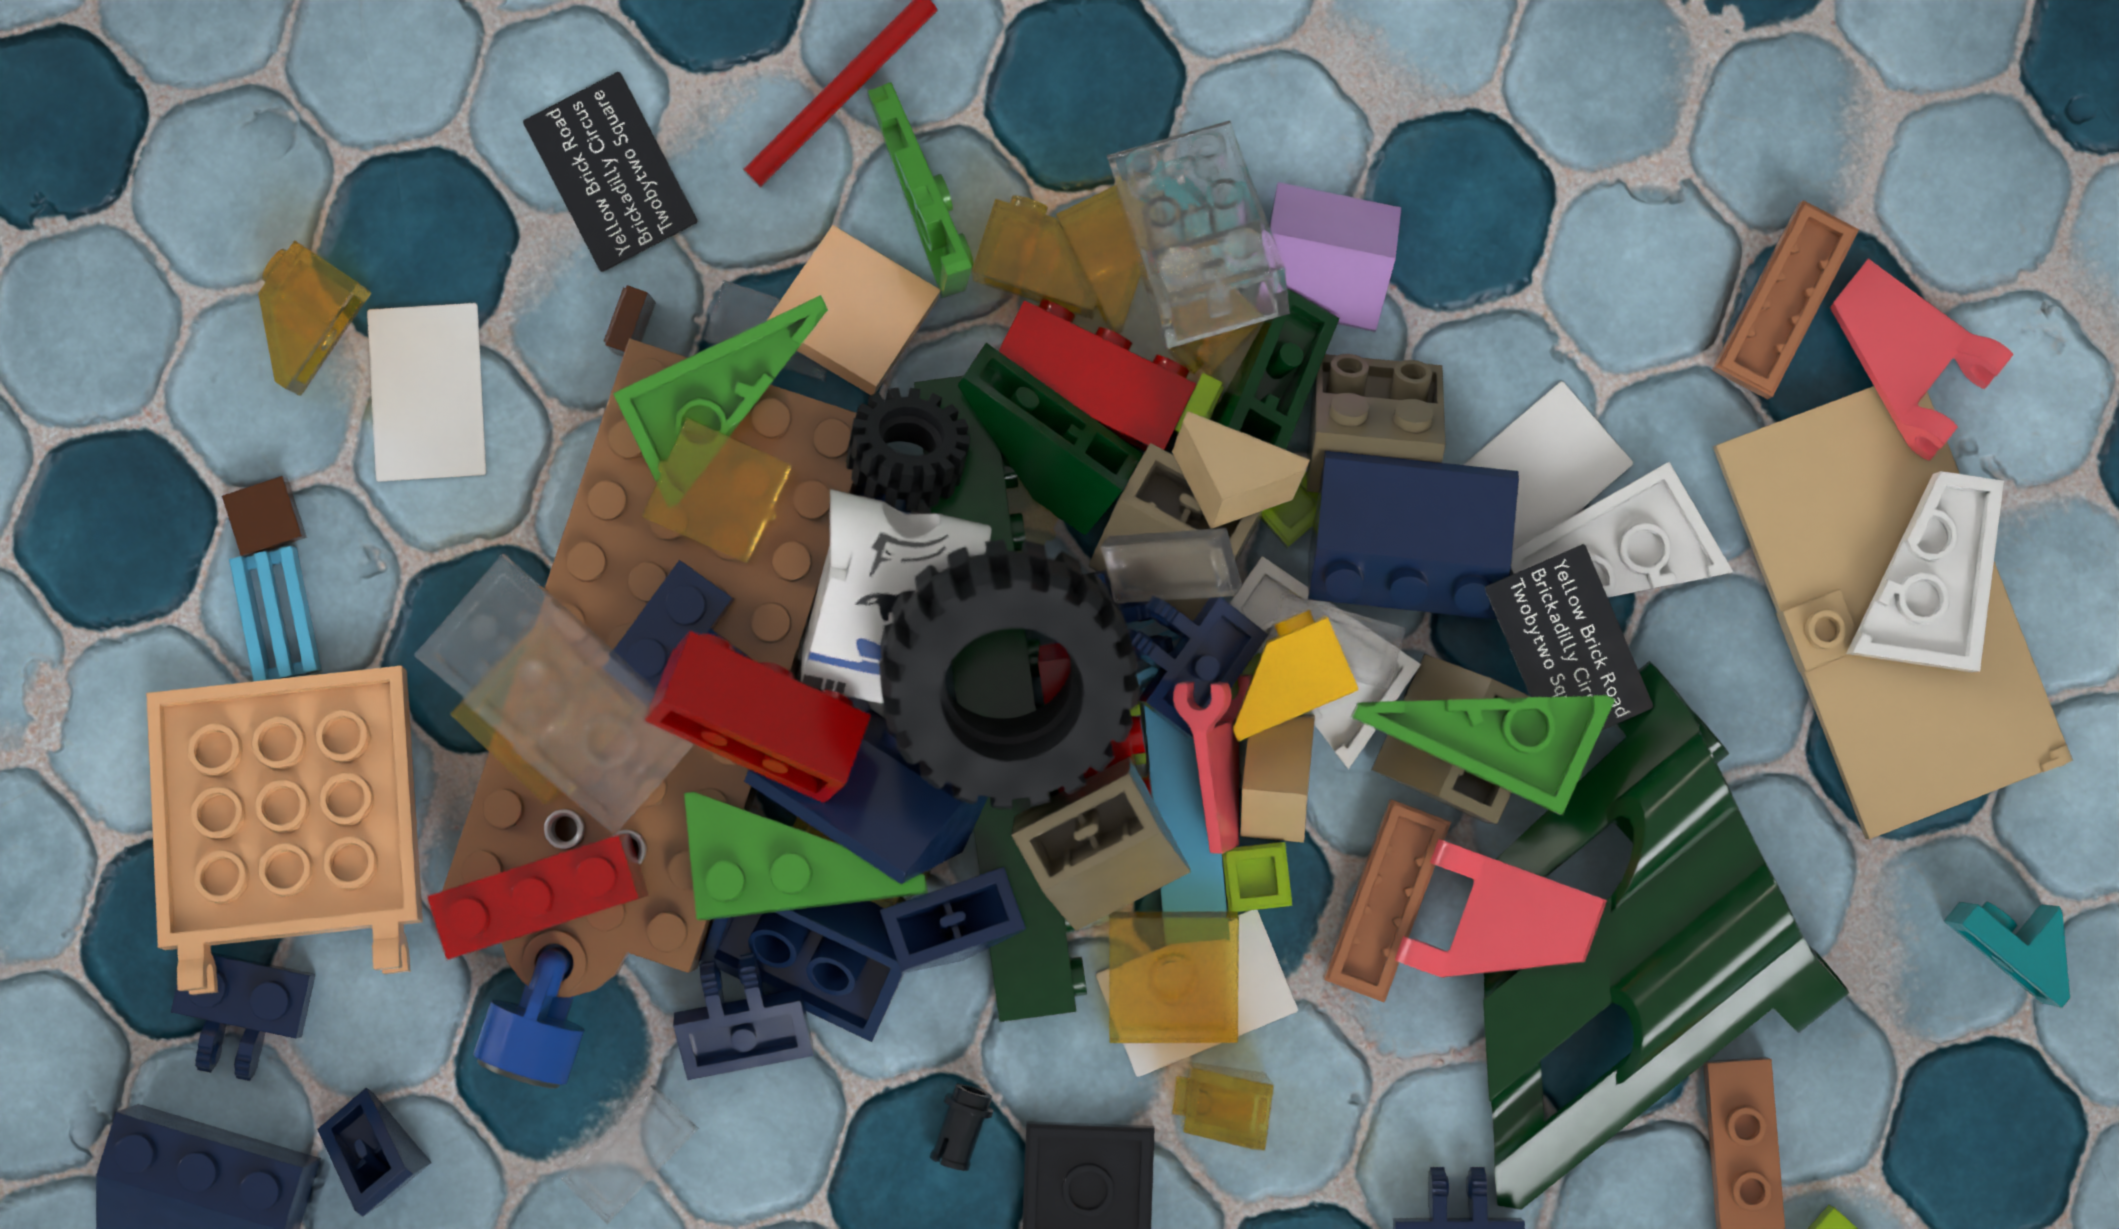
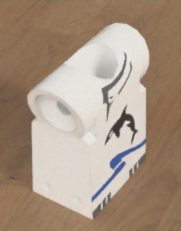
(866, 568)

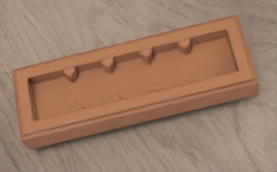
(1785, 299)
(1386, 900)
(1744, 1144)

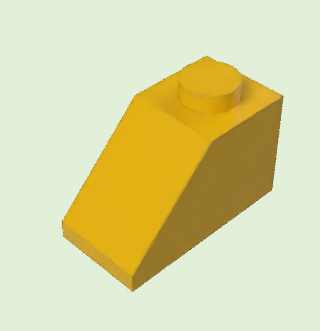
(1294, 675)

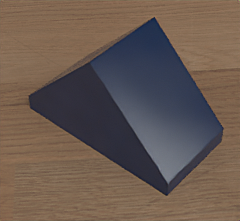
(953, 922)
(370, 1152)

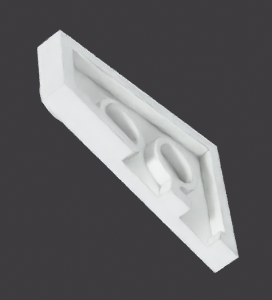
(1636, 537)
(1938, 580)
(1259, 601)

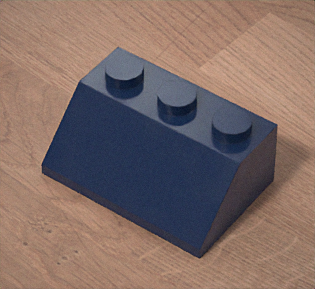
(1411, 534)
(884, 808)
(829, 952)
(197, 1176)

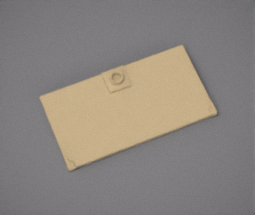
(1824, 517)

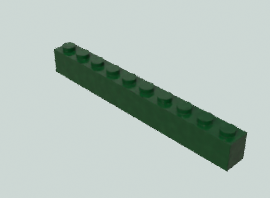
(995, 681)

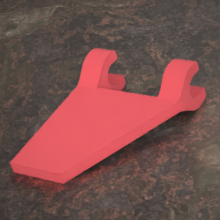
(1906, 348)
(1216, 757)
(1508, 920)

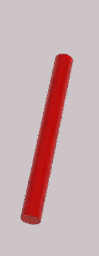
(839, 90)

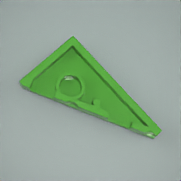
(925, 195)
(715, 384)
(1515, 743)
(763, 866)

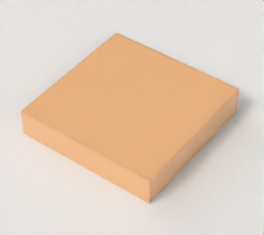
(869, 304)

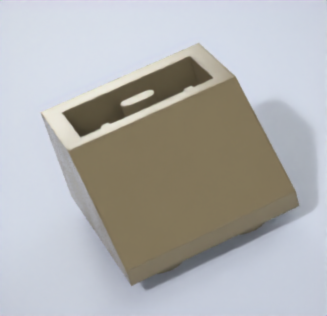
(1375, 411)
(1162, 501)
(1433, 776)
(1099, 845)

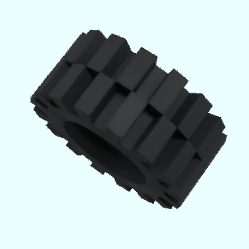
(902, 474)

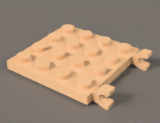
(283, 815)

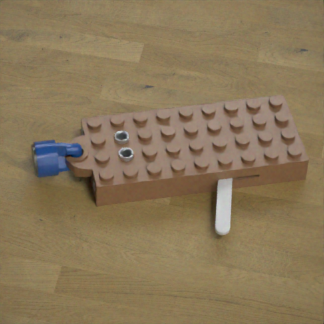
(605, 577)

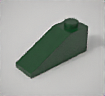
(1278, 373)
(1051, 444)

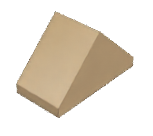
(1233, 471)
(1278, 781)

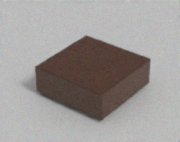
(629, 319)
(264, 516)

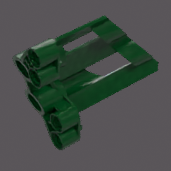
(1684, 945)

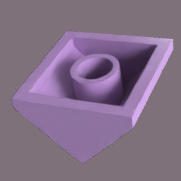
(1336, 251)

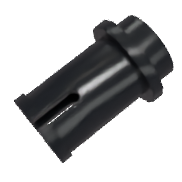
(961, 1126)

